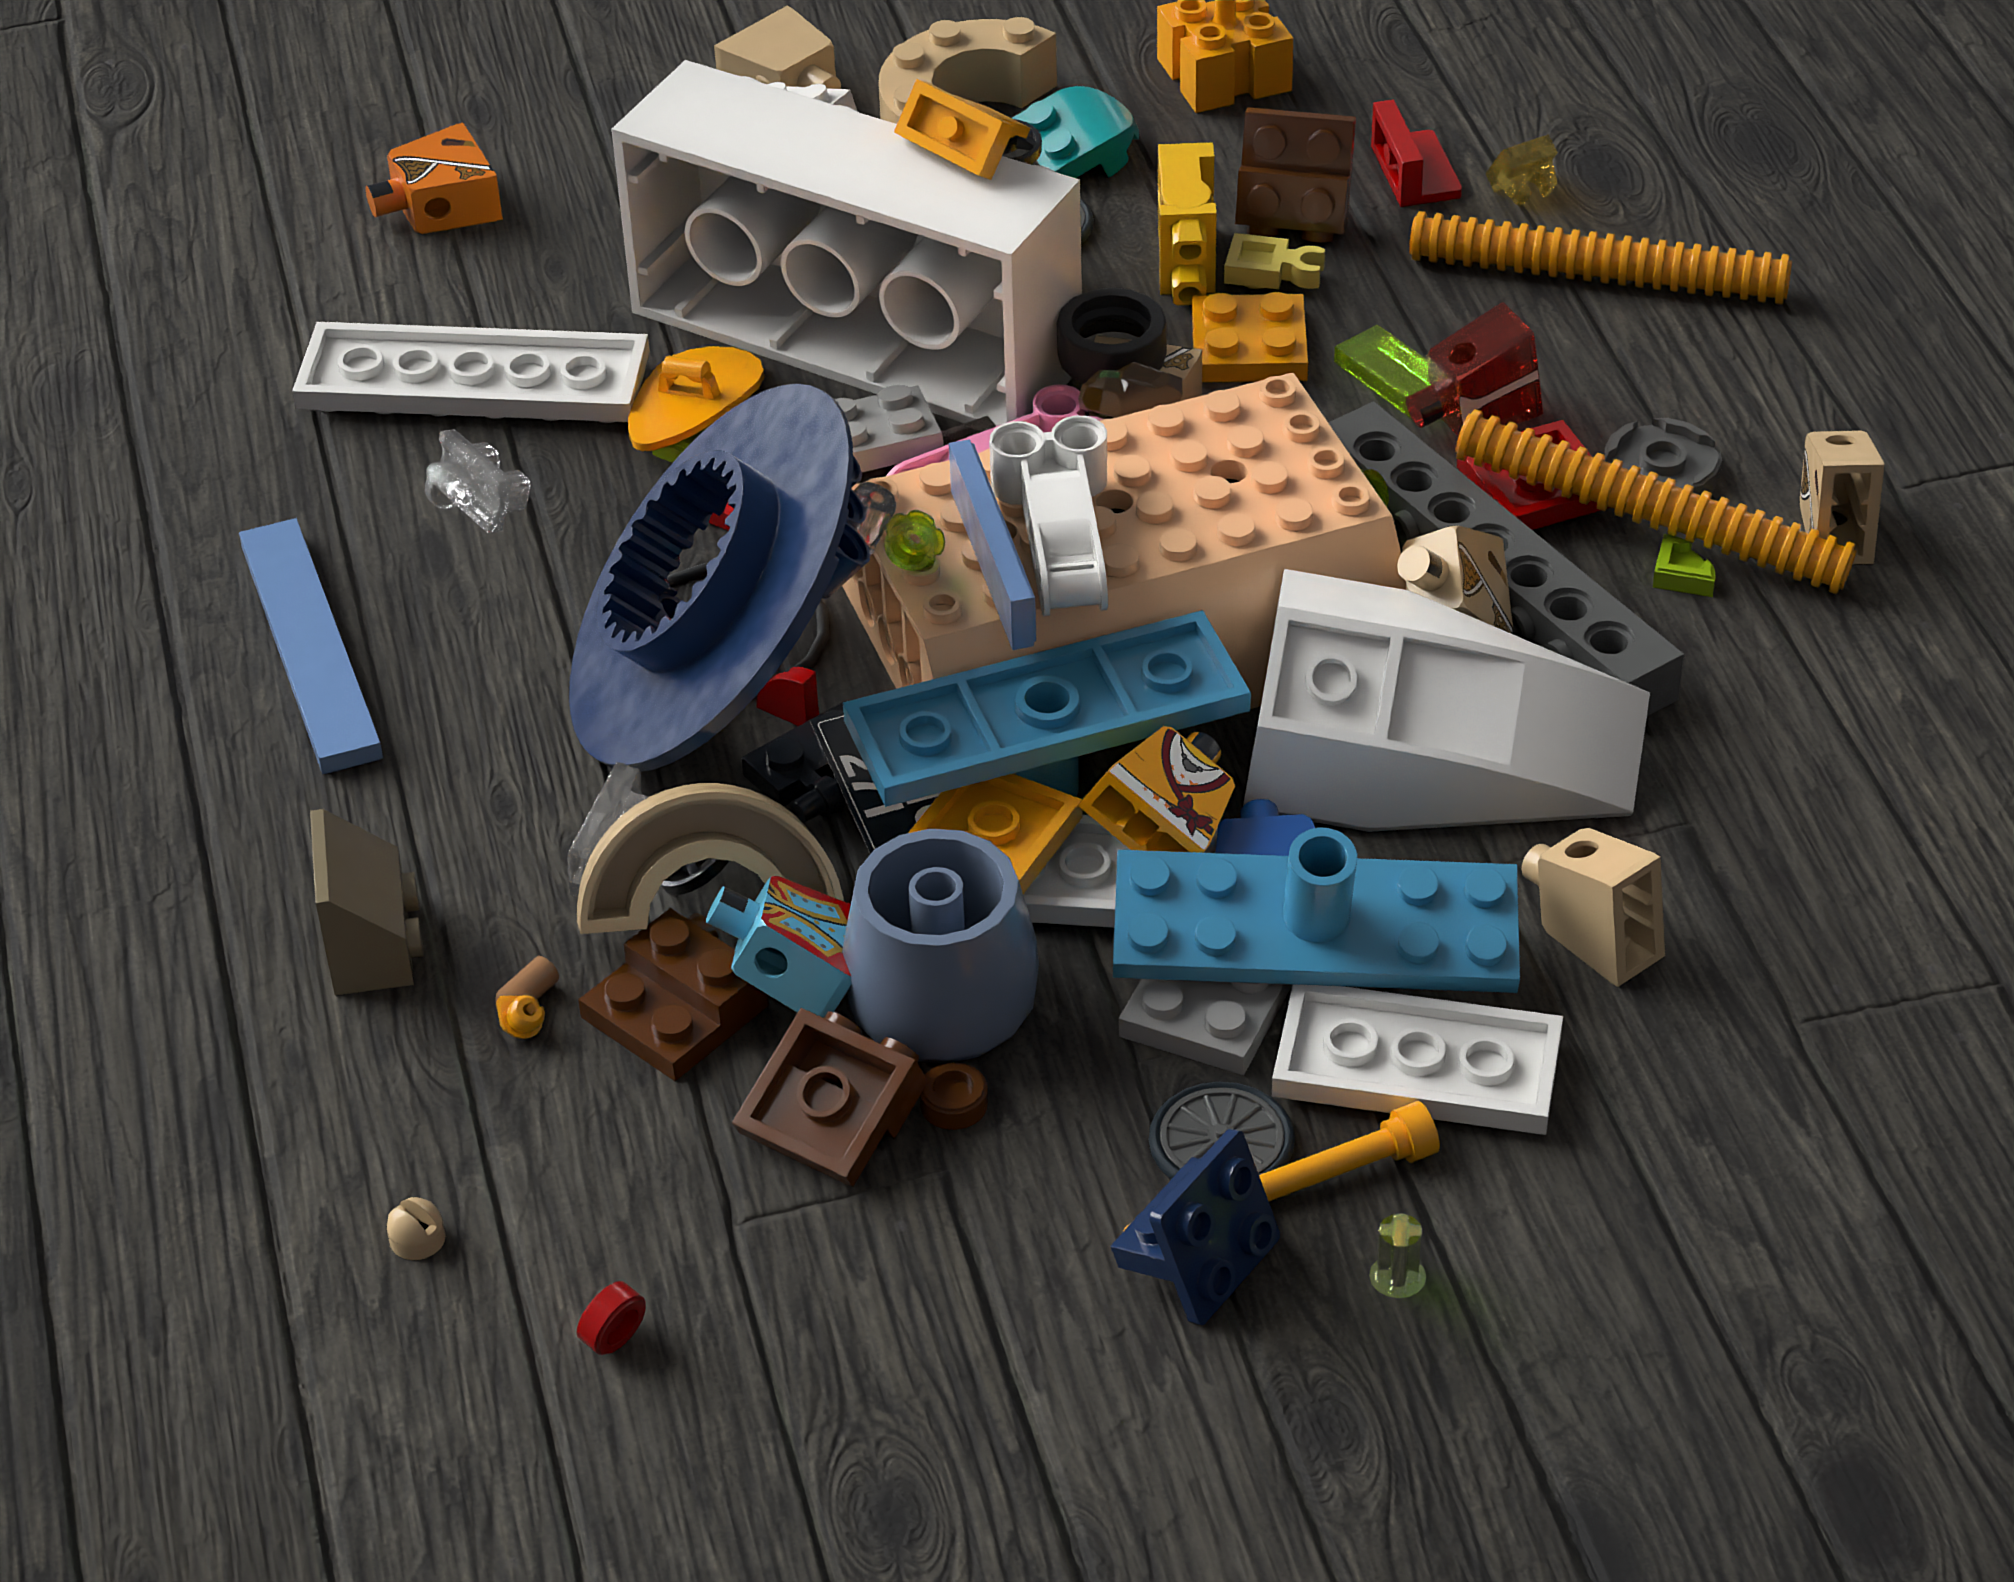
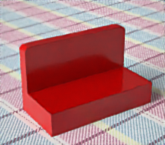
(1411, 160)

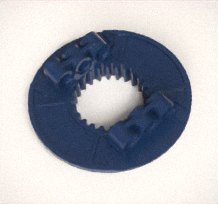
(672, 673)

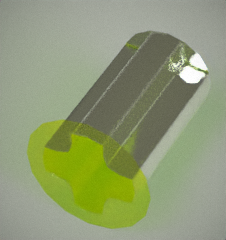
(1398, 1264)

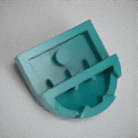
(1082, 130)

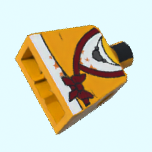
(1163, 794)

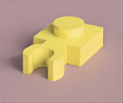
(1266, 261)

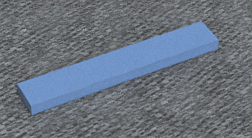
(310, 647)

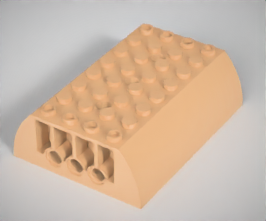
(1174, 551)

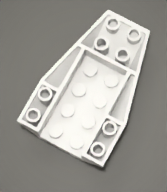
(1432, 719)

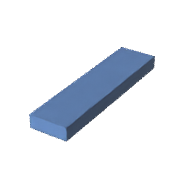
(992, 545)

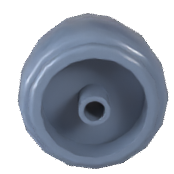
(940, 946)

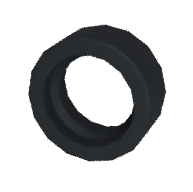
(1110, 312)

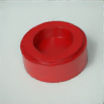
(611, 1318)

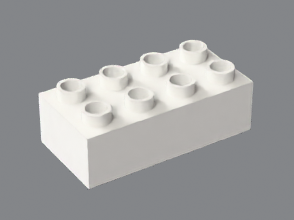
(845, 244)

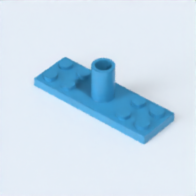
(1045, 709)
(1317, 919)

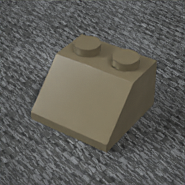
(363, 907)

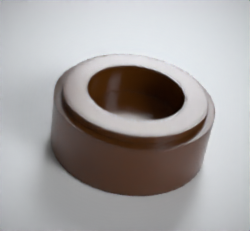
(954, 1096)

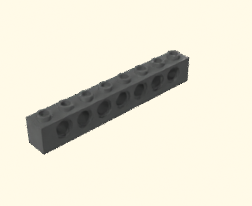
(1548, 594)

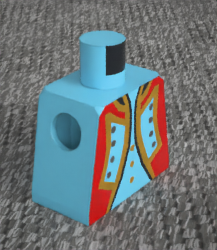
(788, 943)

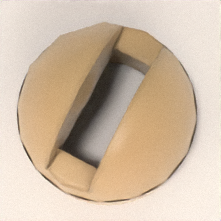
(407, 1235)

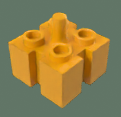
(1224, 50)

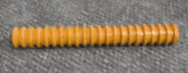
(1600, 257)
(1655, 501)

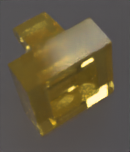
(1522, 163)

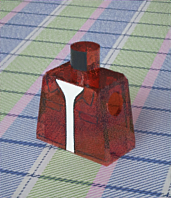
(1481, 368)

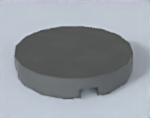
(1669, 449)

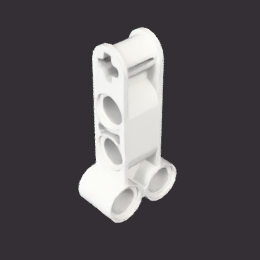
(1055, 484)

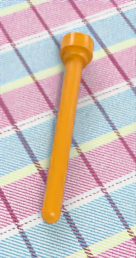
(1407, 1135)

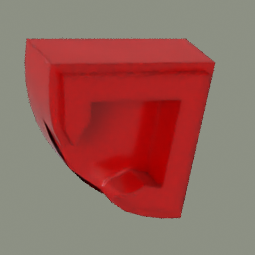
(791, 696)

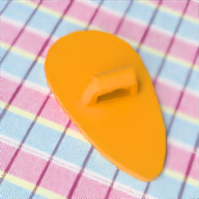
(691, 394)

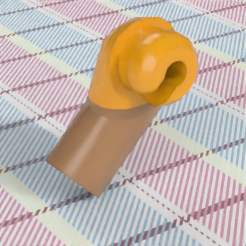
(518, 998)

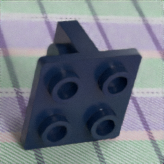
(1203, 1228)

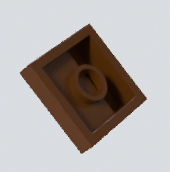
(1295, 173)
(673, 995)
(831, 1095)

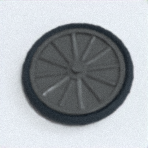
(1202, 1113)

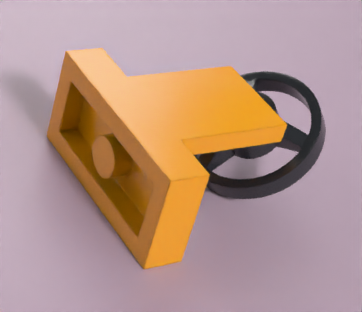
(965, 130)

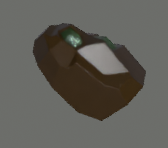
(1128, 391)

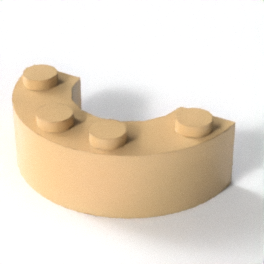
(973, 60)
(689, 827)

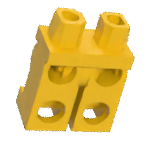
(1186, 220)

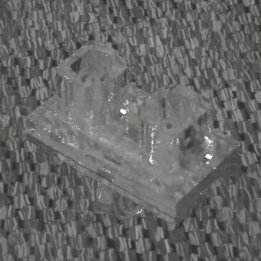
(474, 482)

